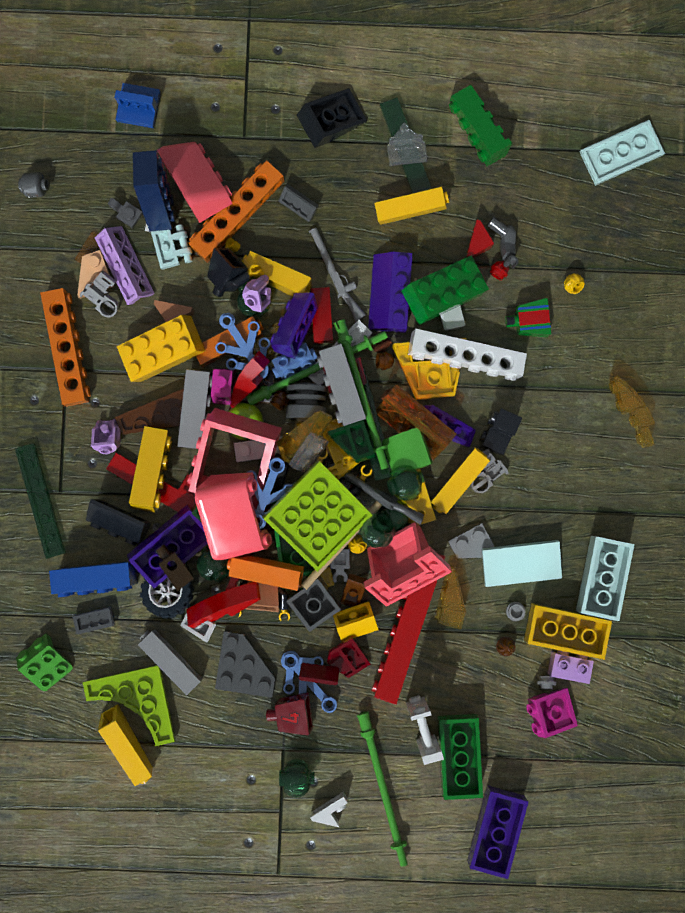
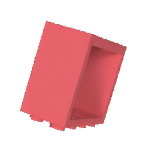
(240, 426)

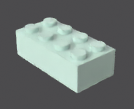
(605, 578)

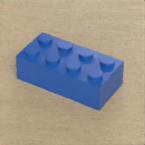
(92, 577)

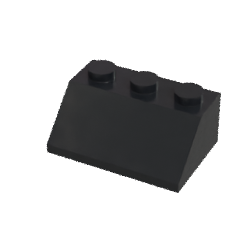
(117, 521)

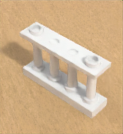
(427, 743)

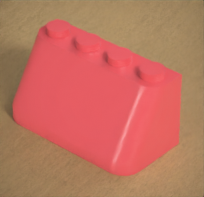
(196, 178)

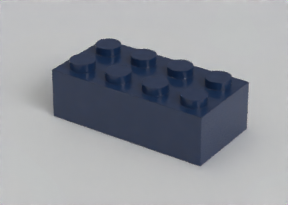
(153, 190)

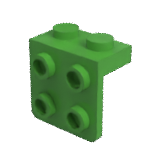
(43, 663)

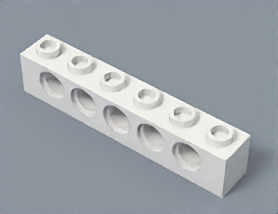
(514, 359)

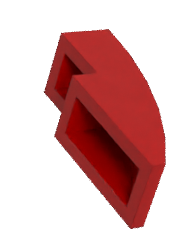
(322, 320)
(249, 378)

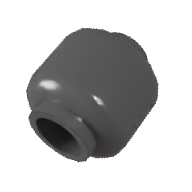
(33, 184)

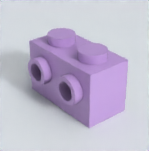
(570, 667)

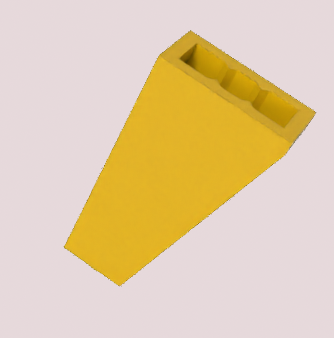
(279, 276)
(124, 745)

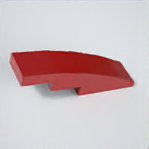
(223, 603)

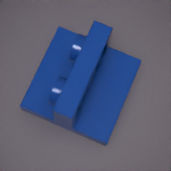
(137, 105)

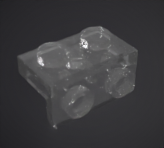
(308, 452)

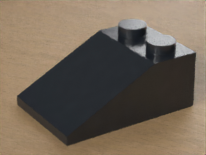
(330, 117)

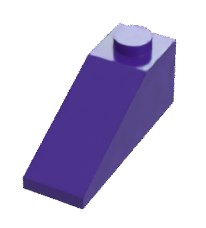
(464, 432)

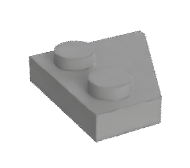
(471, 543)

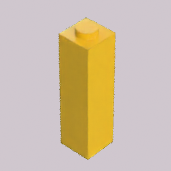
(411, 205)
(460, 481)

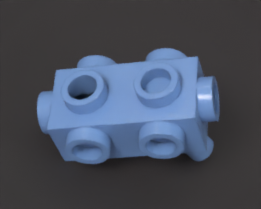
(286, 366)

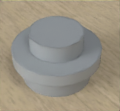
(515, 611)
(546, 682)

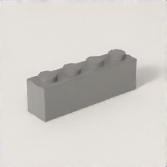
(342, 385)
(193, 406)

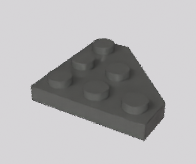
(243, 668)

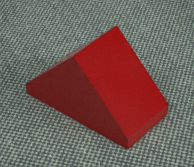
(479, 241)

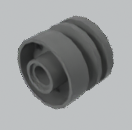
(306, 401)

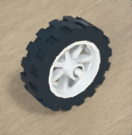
(171, 609)

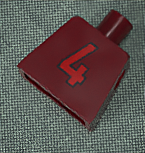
(292, 714)

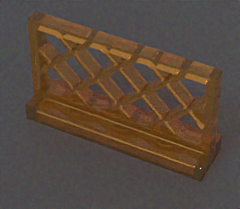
(415, 414)

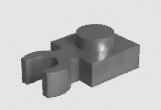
(340, 563)

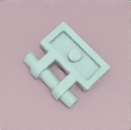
(166, 249)

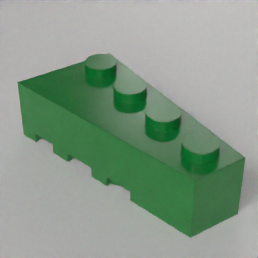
(479, 126)

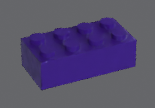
(497, 832)

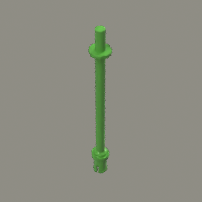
(346, 339)
(266, 391)
(368, 732)

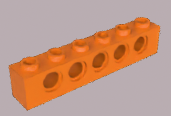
(247, 208)
(51, 301)

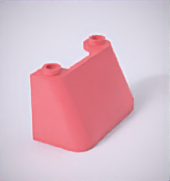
(229, 515)

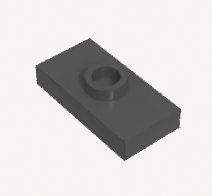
(298, 203)
(93, 620)

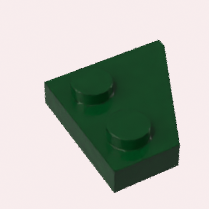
(354, 441)

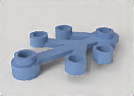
(245, 349)
(265, 497)
(290, 668)

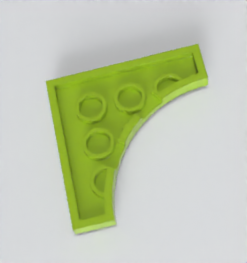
(142, 693)

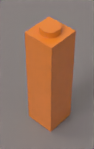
(209, 345)
(266, 571)

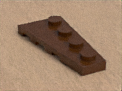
(157, 414)

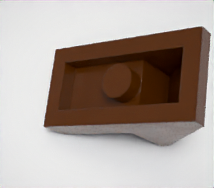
(353, 591)

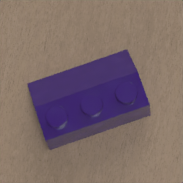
(294, 324)

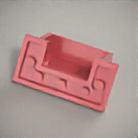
(404, 566)

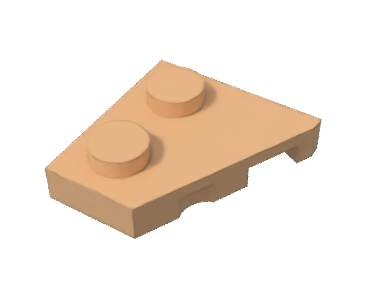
(91, 267)

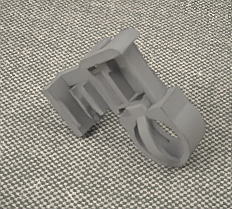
(96, 294)
(492, 472)

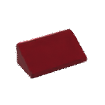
(319, 673)

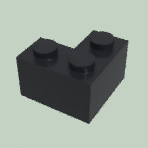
(501, 429)

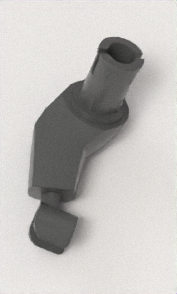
(507, 241)

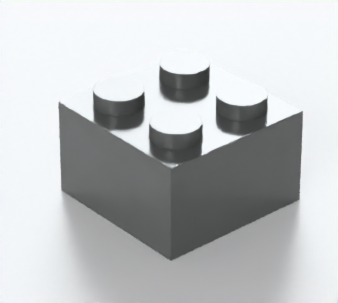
(314, 604)

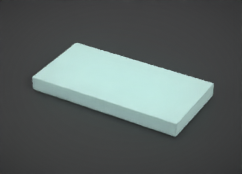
(622, 152)
(521, 563)

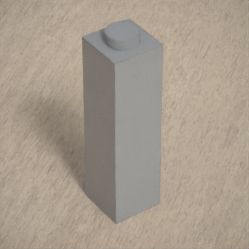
(169, 661)

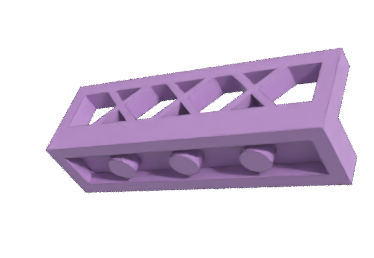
(120, 264)

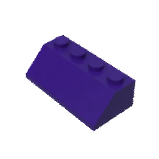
(387, 303)
(179, 533)

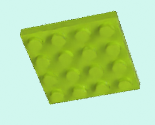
(317, 515)

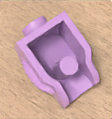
(252, 293)
(106, 436)

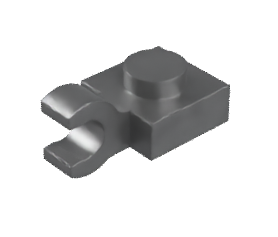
(127, 214)

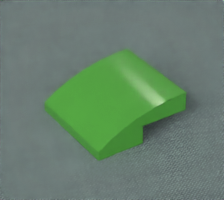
(407, 449)

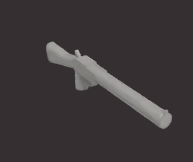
(342, 290)

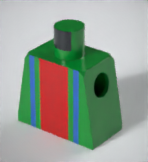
(531, 319)

